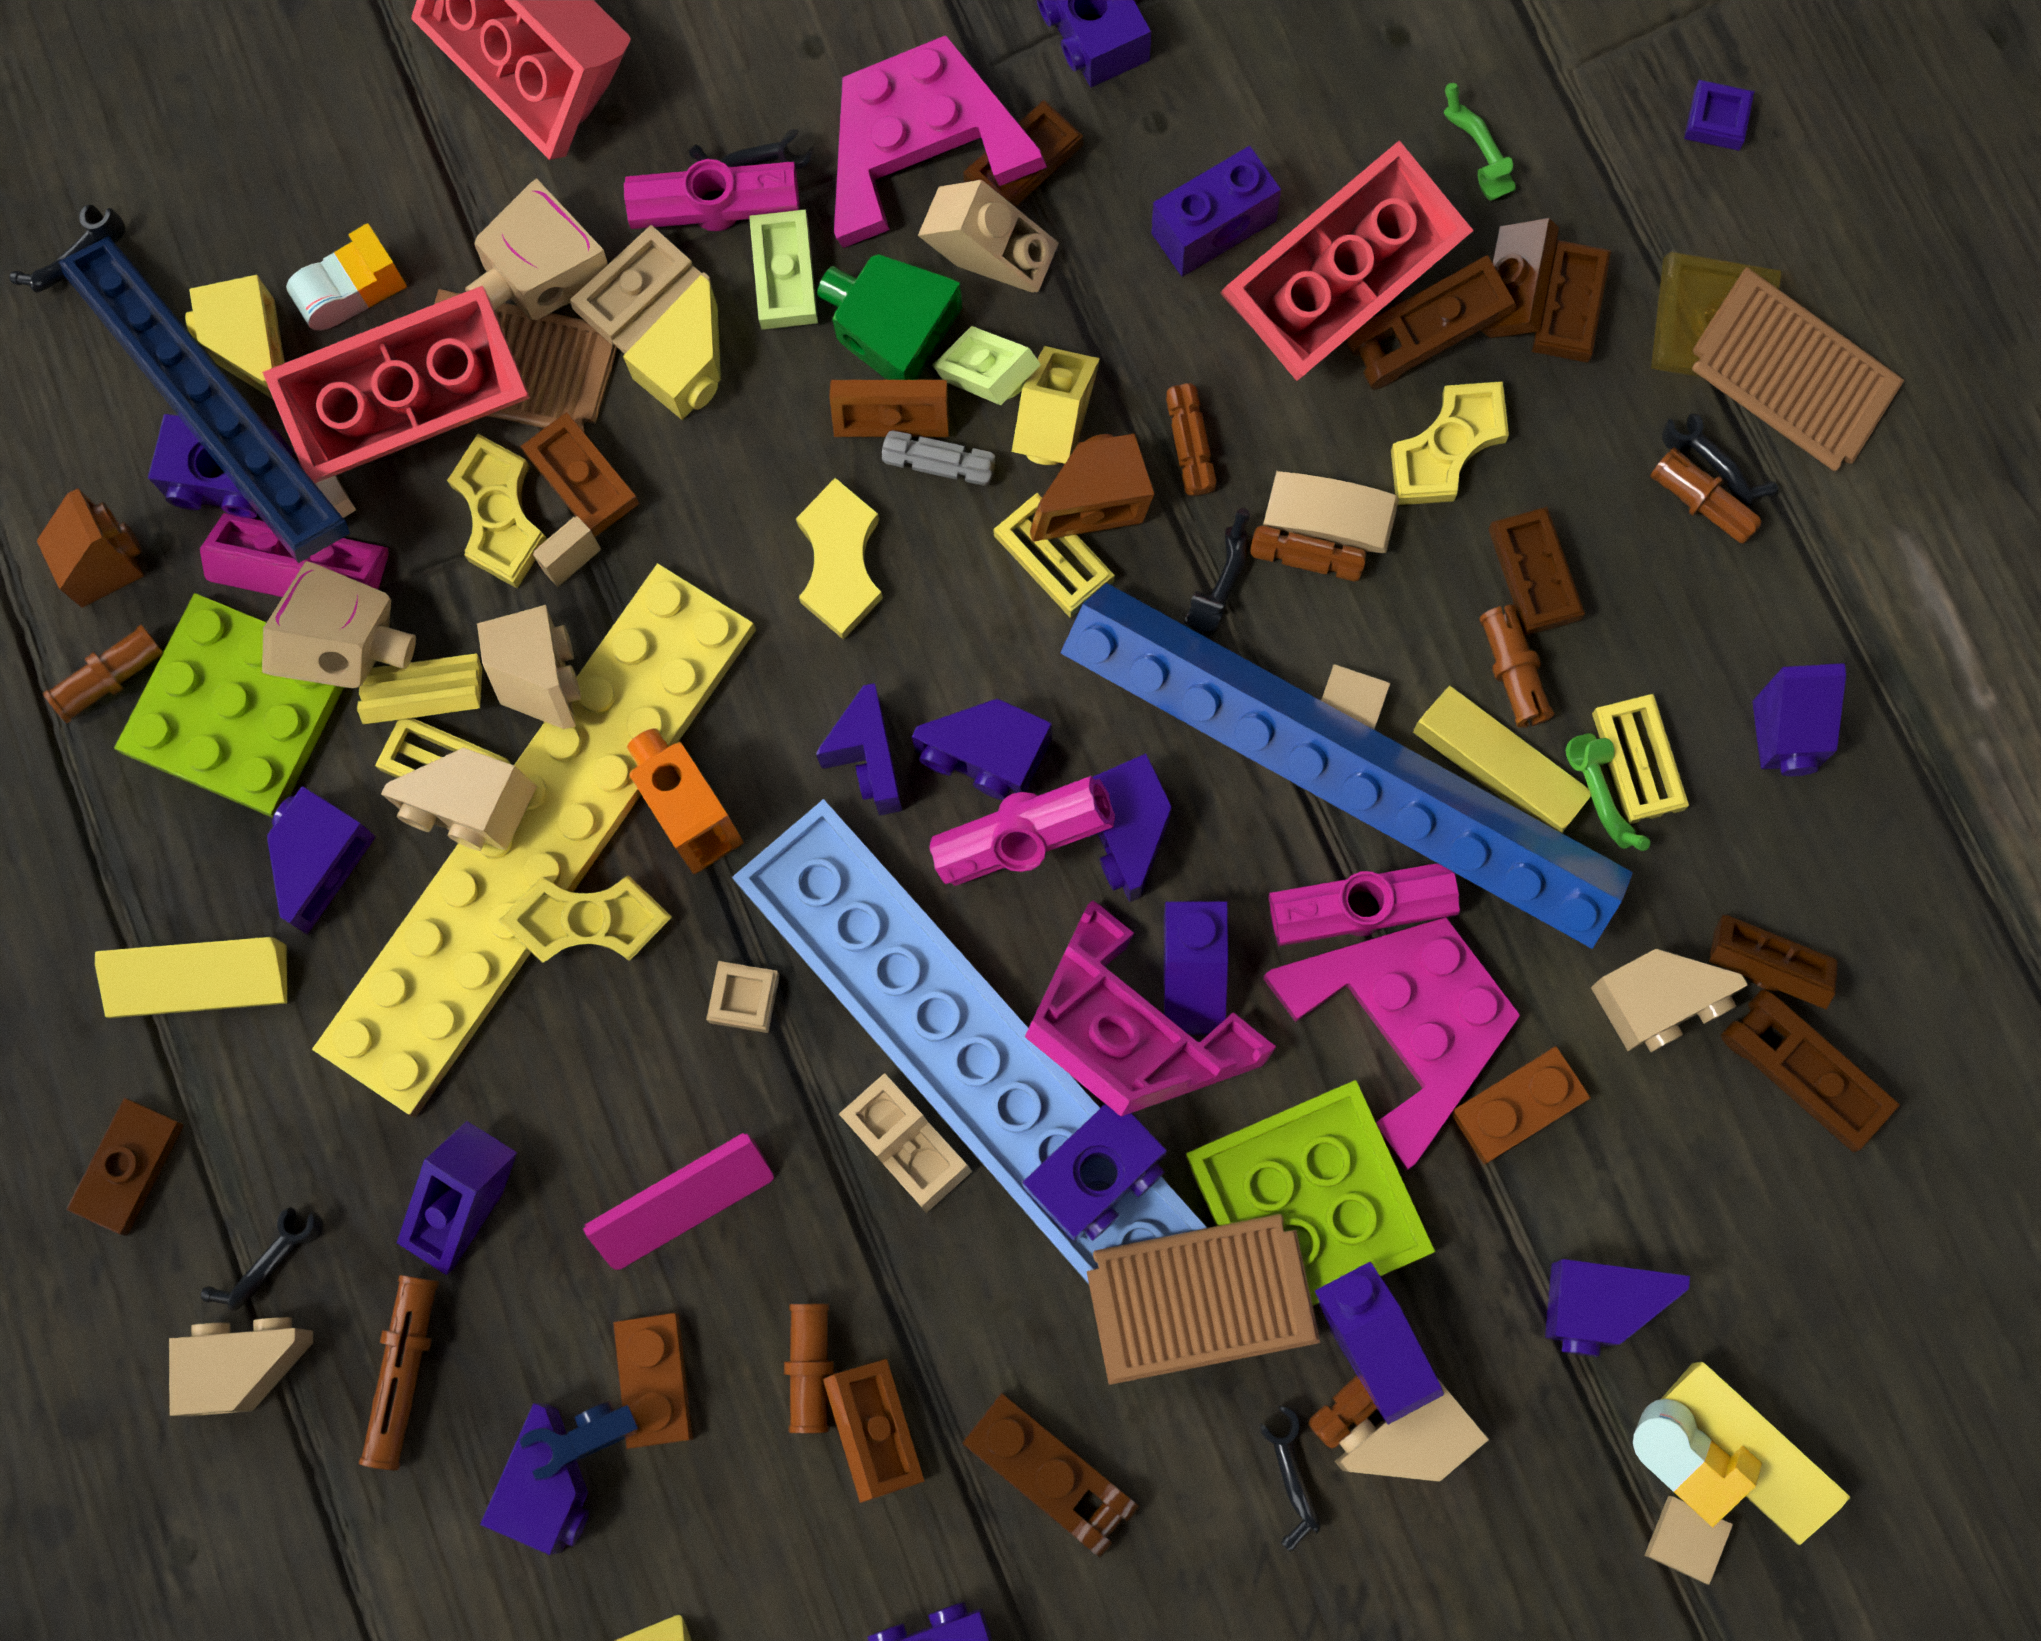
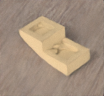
(1332, 511)
(905, 1142)

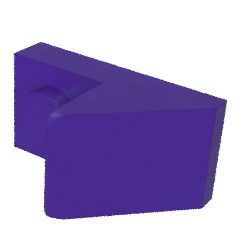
(862, 737)

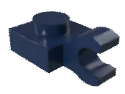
(595, 1431)

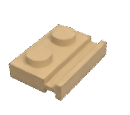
(635, 289)

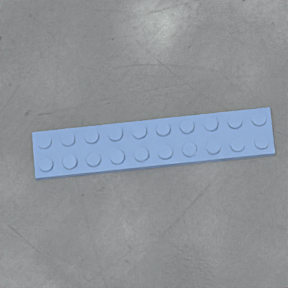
(940, 1022)

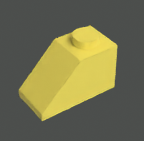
(238, 328)
(681, 352)
(1054, 406)

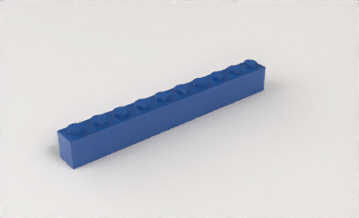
(1348, 764)

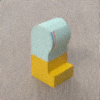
(345, 281)
(1692, 1462)

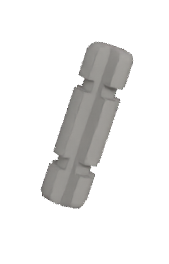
(938, 458)

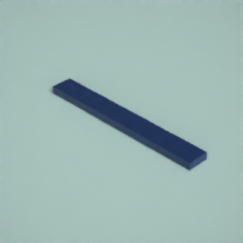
(205, 400)

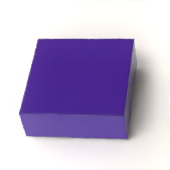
(1719, 115)

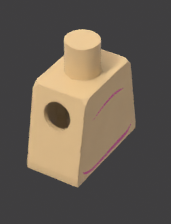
(536, 254)
(332, 631)

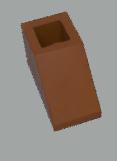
(89, 549)

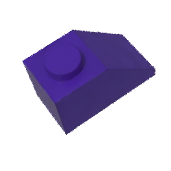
(1799, 718)
(312, 855)
(1195, 965)
(455, 1196)
(1604, 1303)
(1378, 1342)
(538, 1512)

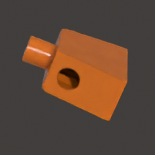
(682, 800)

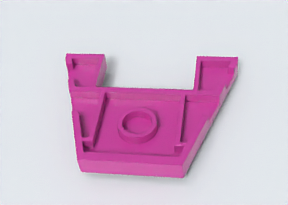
(910, 113)
(1428, 1004)
(1121, 1041)

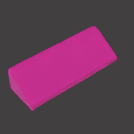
(252, 558)
(679, 1202)

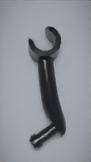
(760, 154)
(97, 229)
(1717, 459)
(1208, 610)
(268, 1261)
(1293, 1481)

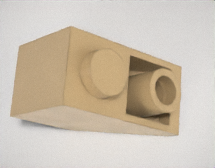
(988, 235)
(528, 666)
(465, 794)
(1662, 991)
(231, 1370)
(1417, 1446)

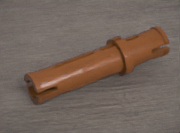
(384, 1447)

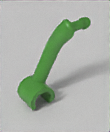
(1495, 177)
(1587, 755)

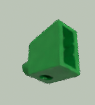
(891, 314)

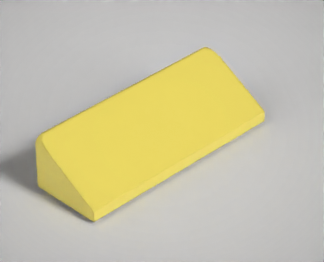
(1501, 760)
(192, 977)
(1789, 1484)

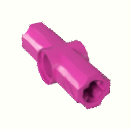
(678, 200)
(1022, 831)
(1402, 899)

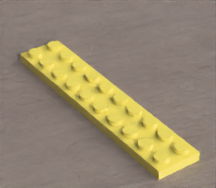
(451, 950)

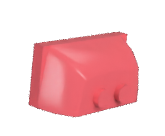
(531, 58)
(1347, 260)
(396, 385)

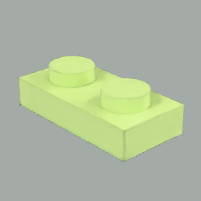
(783, 269)
(987, 365)

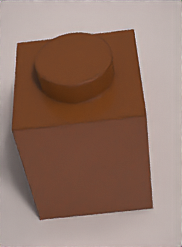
(1095, 490)

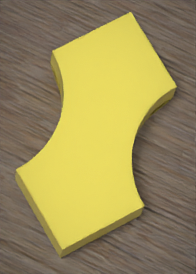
(1430, 463)
(501, 534)
(839, 585)
(555, 919)

